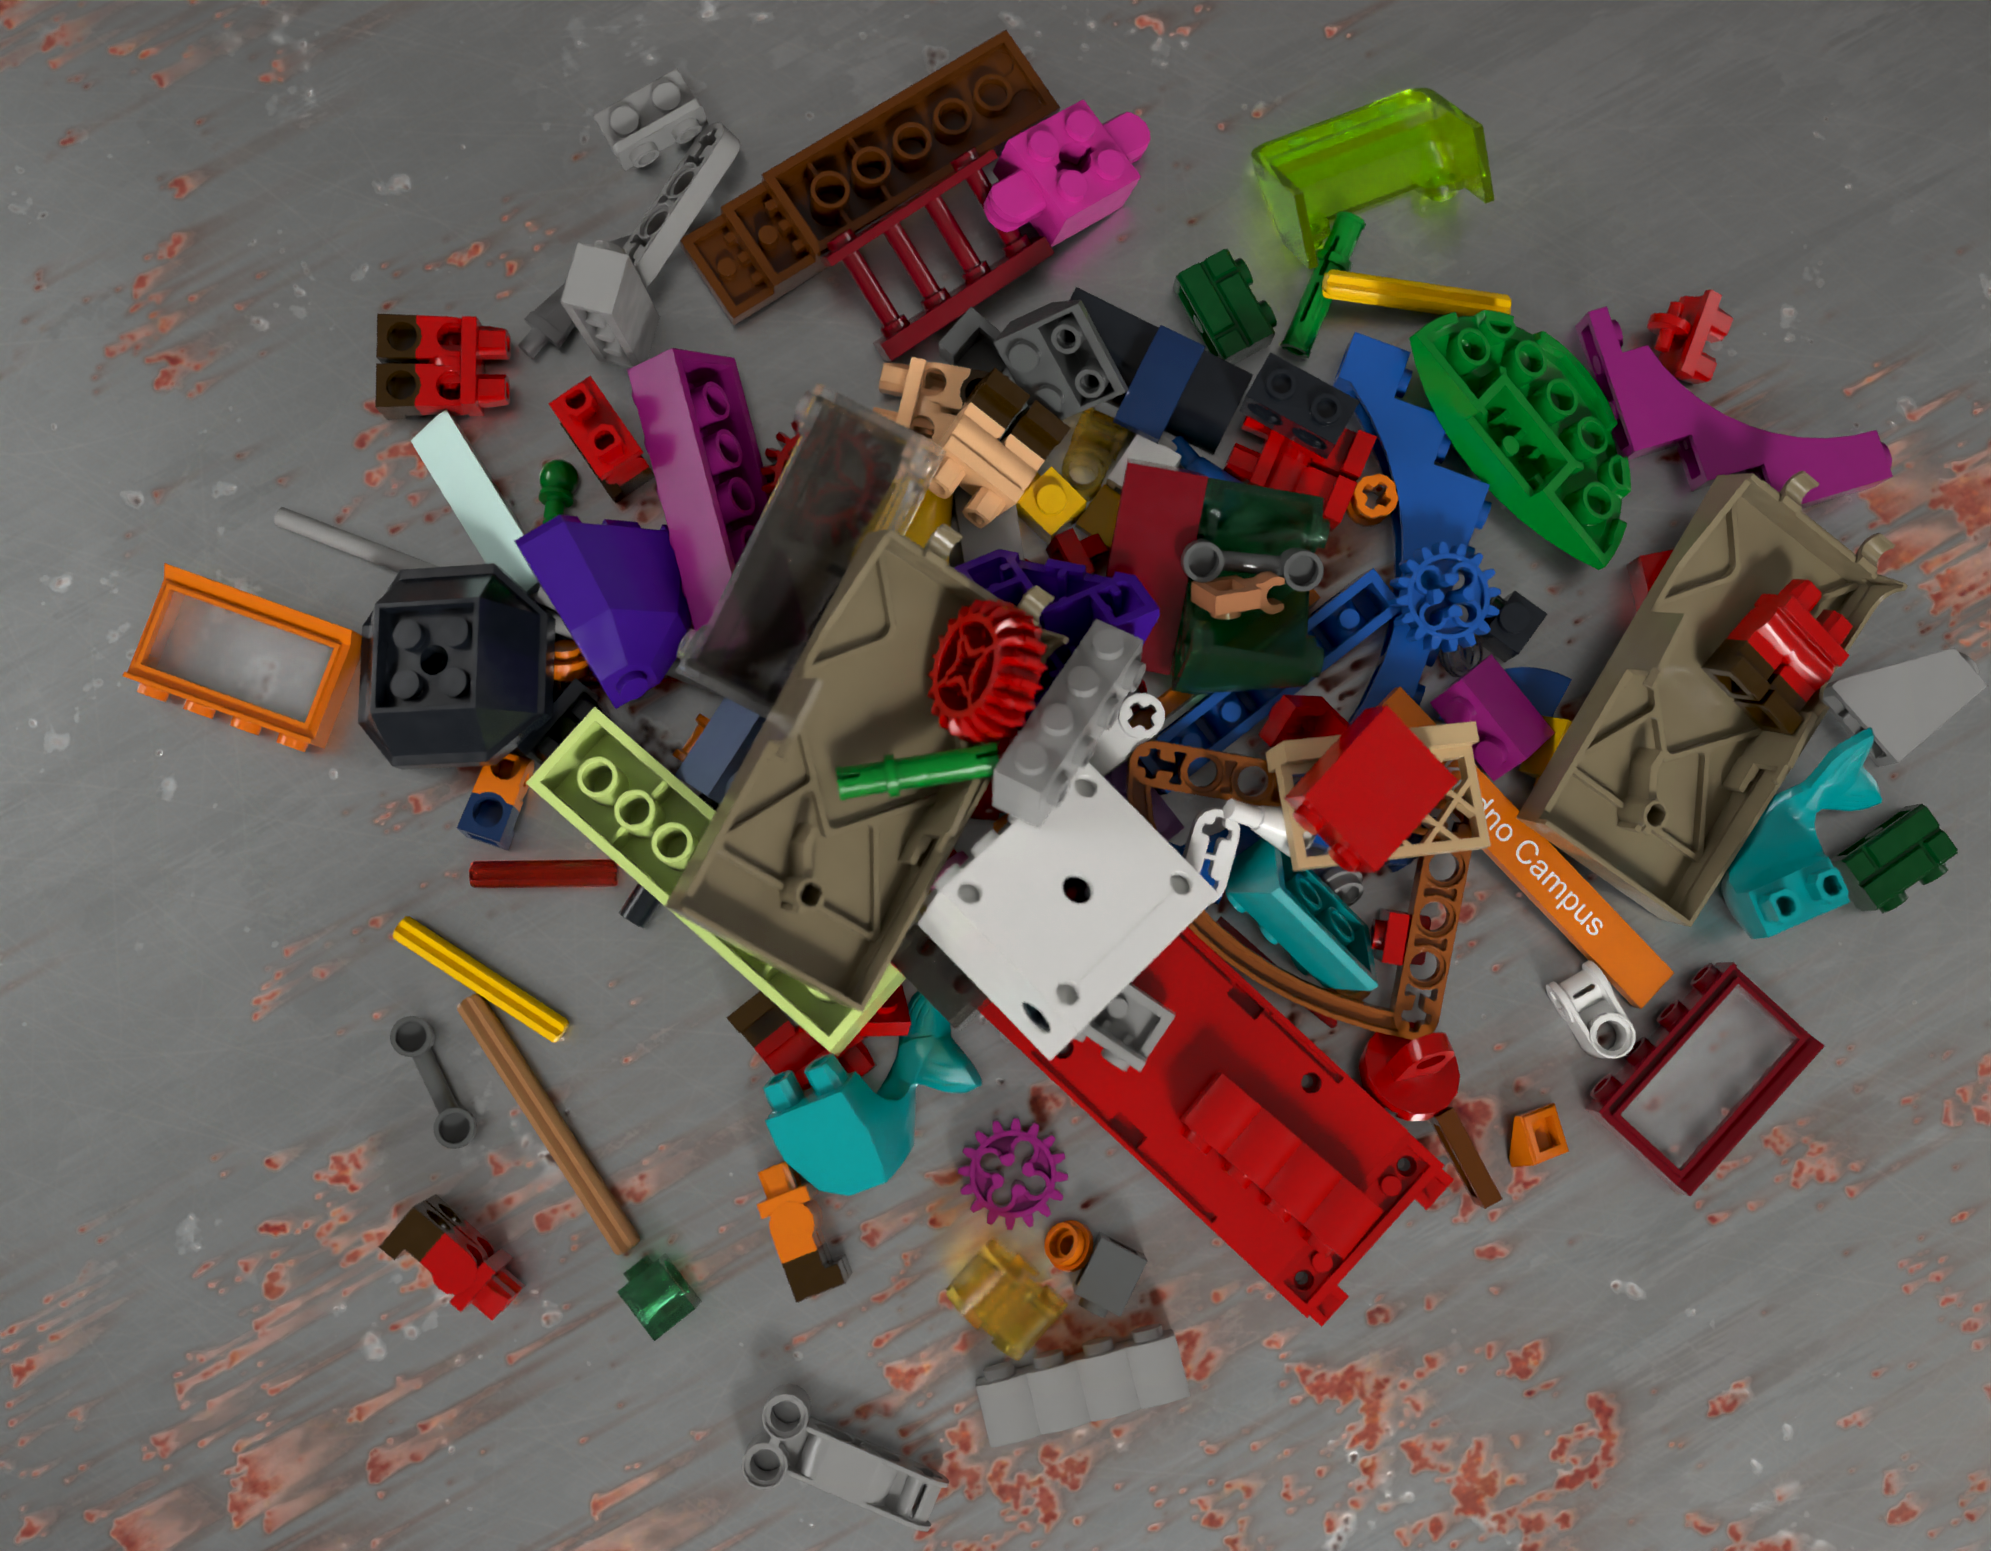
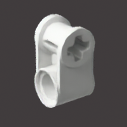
(1121, 739)
(1590, 1009)

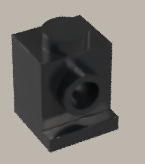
(1513, 625)

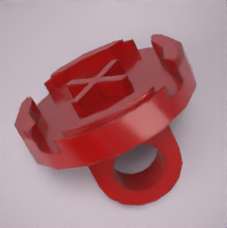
(1410, 1075)

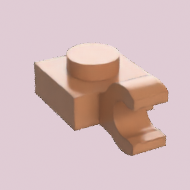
(1231, 595)

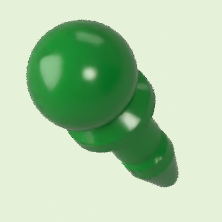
(558, 482)

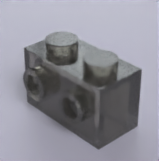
(939, 978)

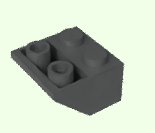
(1060, 359)

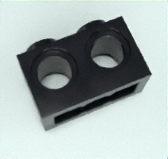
(1298, 405)

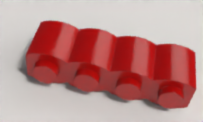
(1281, 1165)

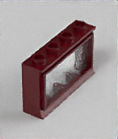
(1703, 1076)

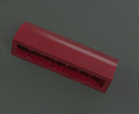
(1152, 527)

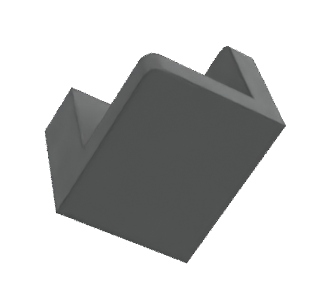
(971, 344)

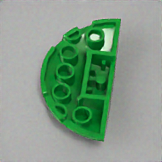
(1528, 427)

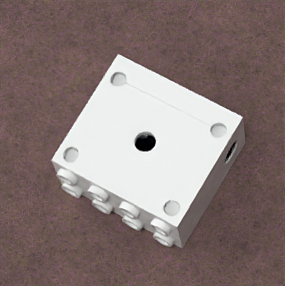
(1064, 910)

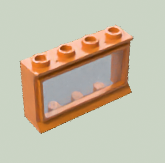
(245, 659)

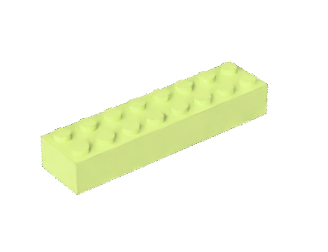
(651, 831)

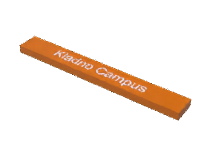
(1555, 884)

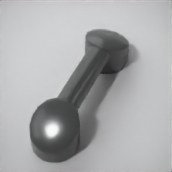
(1205, 561)
(415, 1038)

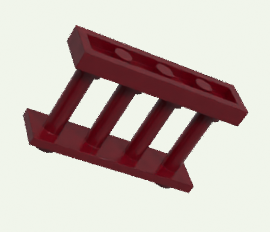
(939, 305)

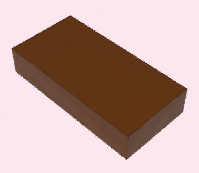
(1465, 1158)

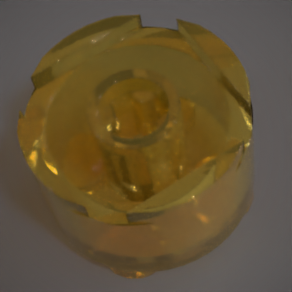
(1005, 1298)

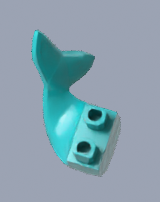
(1781, 867)
(847, 1134)

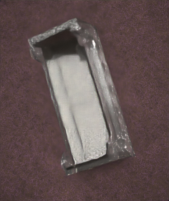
(842, 481)

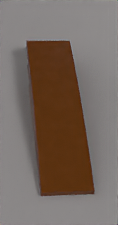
(862, 172)

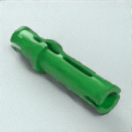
(1313, 305)
(916, 771)

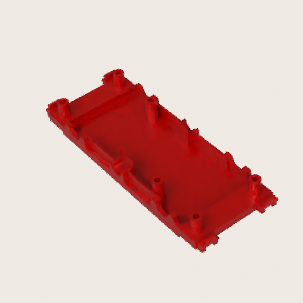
(1237, 1032)

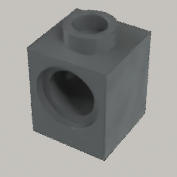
(1108, 1276)

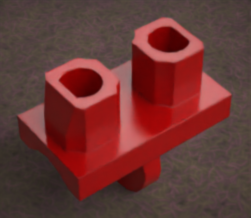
(1684, 334)

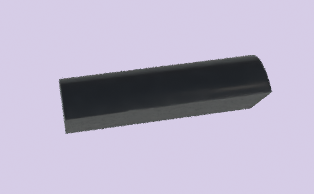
(1210, 393)

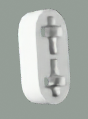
(1223, 852)

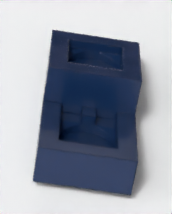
(1159, 384)

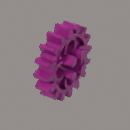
(1040, 1163)

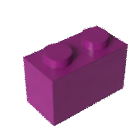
(1504, 717)

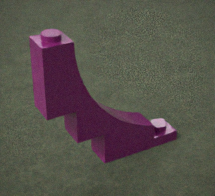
(1661, 414)

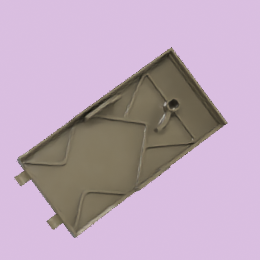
(1659, 760)
(786, 862)

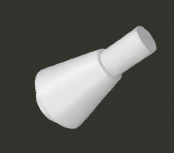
(1264, 821)

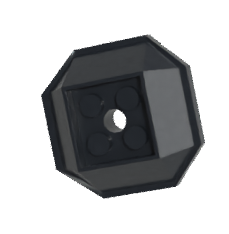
(495, 673)

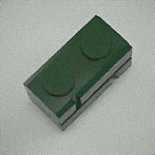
(1225, 308)
(1893, 858)

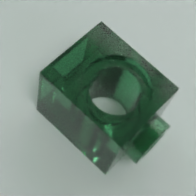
(658, 1295)

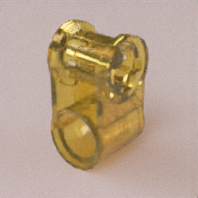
(1095, 446)

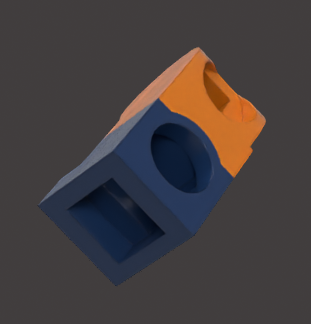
(497, 801)

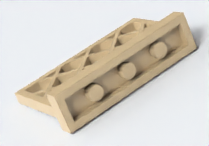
(1445, 741)

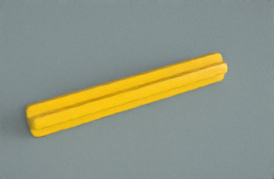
(1411, 294)
(480, 979)

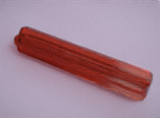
(544, 873)

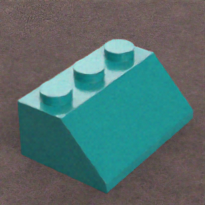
(1303, 917)

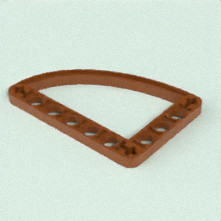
(1333, 1005)

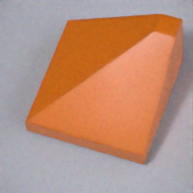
(1537, 1137)

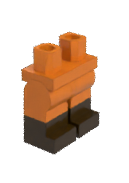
(798, 1233)

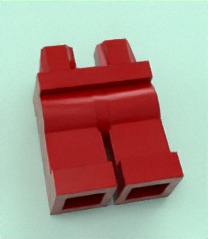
(1296, 469)

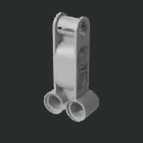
(841, 1464)

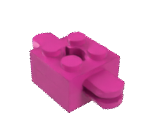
(1066, 172)

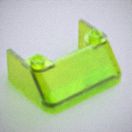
(1367, 157)

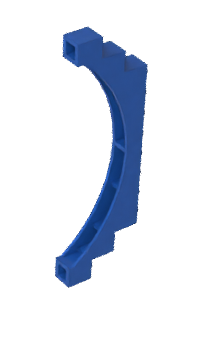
(1430, 509)

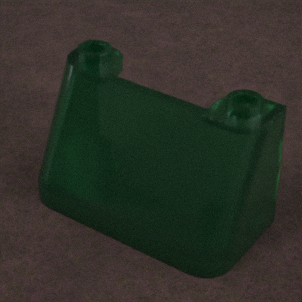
(1257, 647)

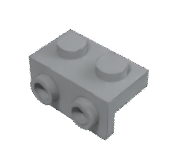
(1128, 1028)

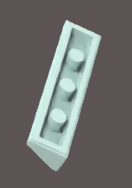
(474, 497)

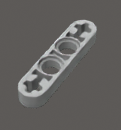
(681, 200)

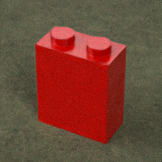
(1370, 790)

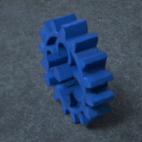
(1474, 595)

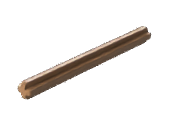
(548, 1124)

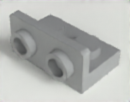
(651, 120)

